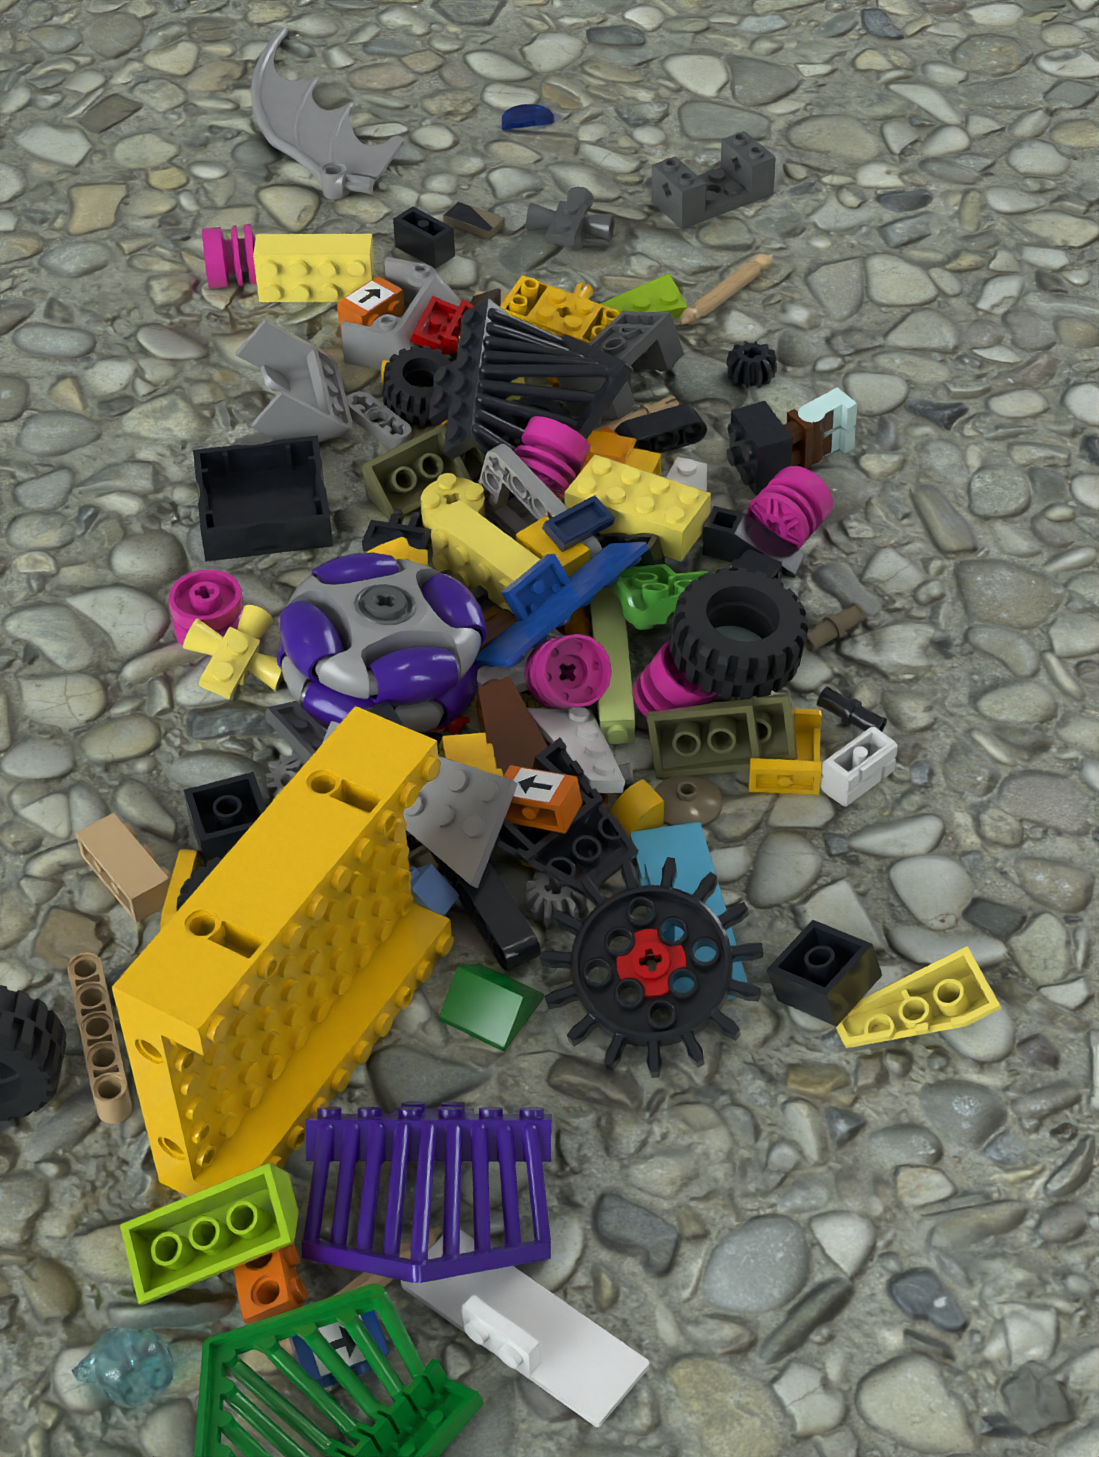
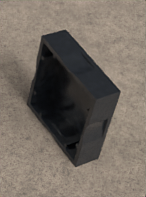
(262, 498)

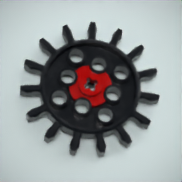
(674, 959)

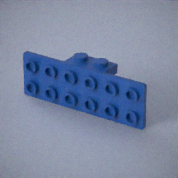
(547, 598)

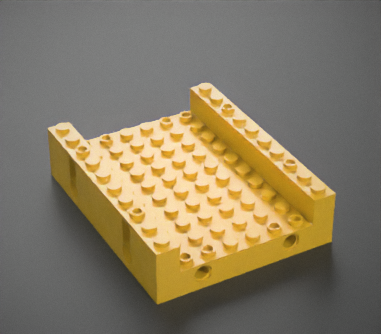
(284, 962)

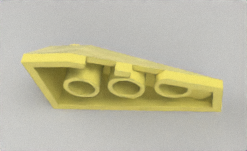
(927, 1001)

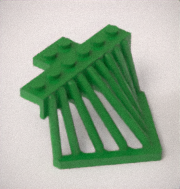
(416, 1425)

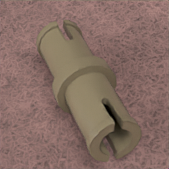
(834, 626)

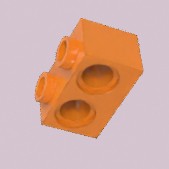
(263, 1282)

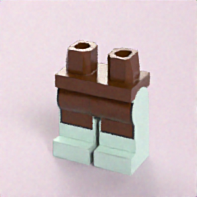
(822, 428)

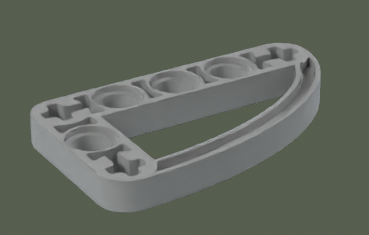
(507, 472)

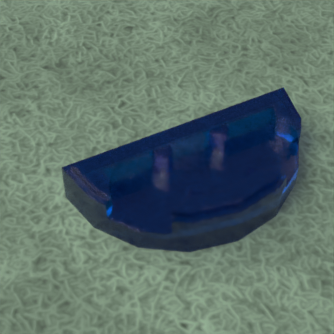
(526, 116)

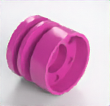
(228, 256)
(553, 452)
(792, 505)
(585, 673)
(665, 687)

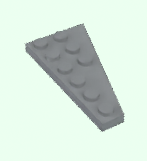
(459, 815)

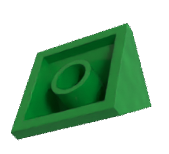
(488, 1005)

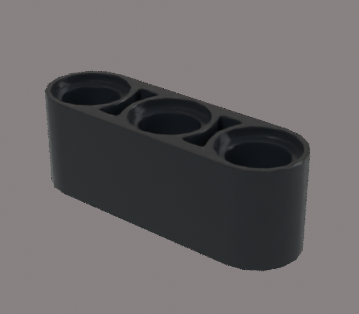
(665, 429)

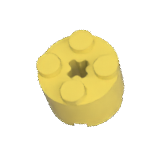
(446, 492)

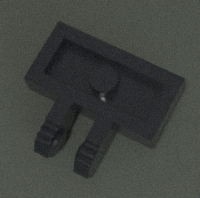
(382, 532)

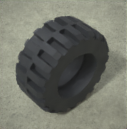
(733, 665)
(29, 1054)

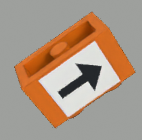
(371, 302)
(543, 799)

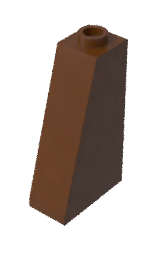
(508, 724)

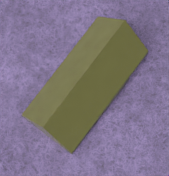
(404, 472)
(722, 735)

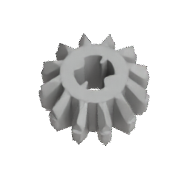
(547, 895)

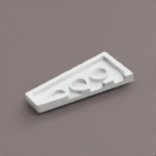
(584, 743)

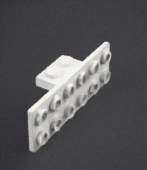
(536, 1335)

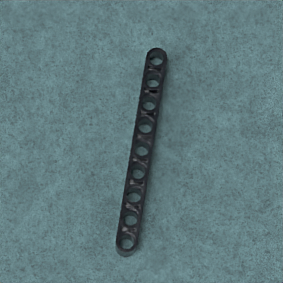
(488, 905)

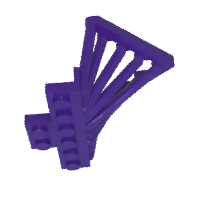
(427, 1136)

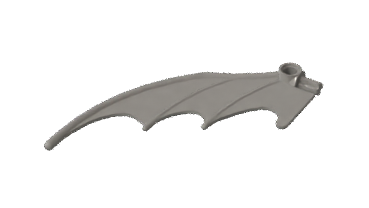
(315, 136)

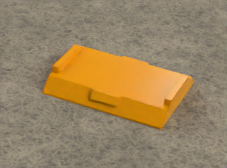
(610, 446)

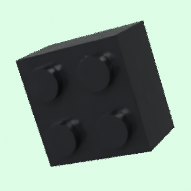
(758, 445)
(223, 813)
(824, 972)

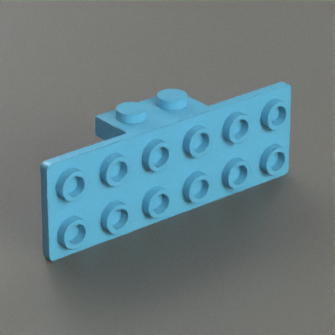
(693, 863)

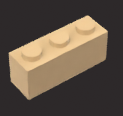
(125, 866)

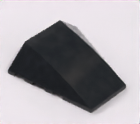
(590, 846)

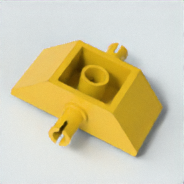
(558, 310)

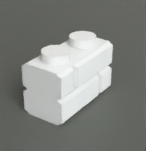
(858, 766)

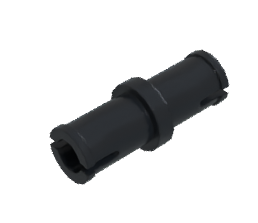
(850, 710)

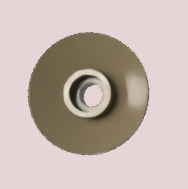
(689, 800)

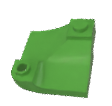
(650, 593)

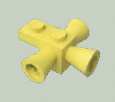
(235, 653)

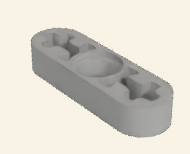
(376, 410)

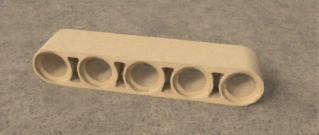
(99, 1038)

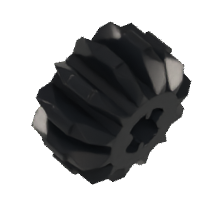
(751, 364)

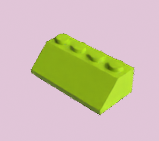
(210, 1232)

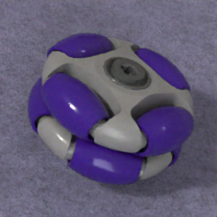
(378, 634)

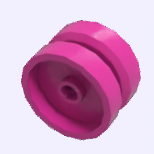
(210, 597)

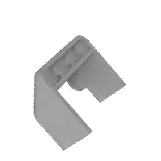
(388, 333)
(308, 382)

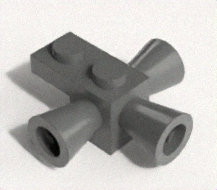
(571, 221)

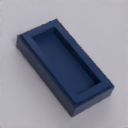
(578, 523)

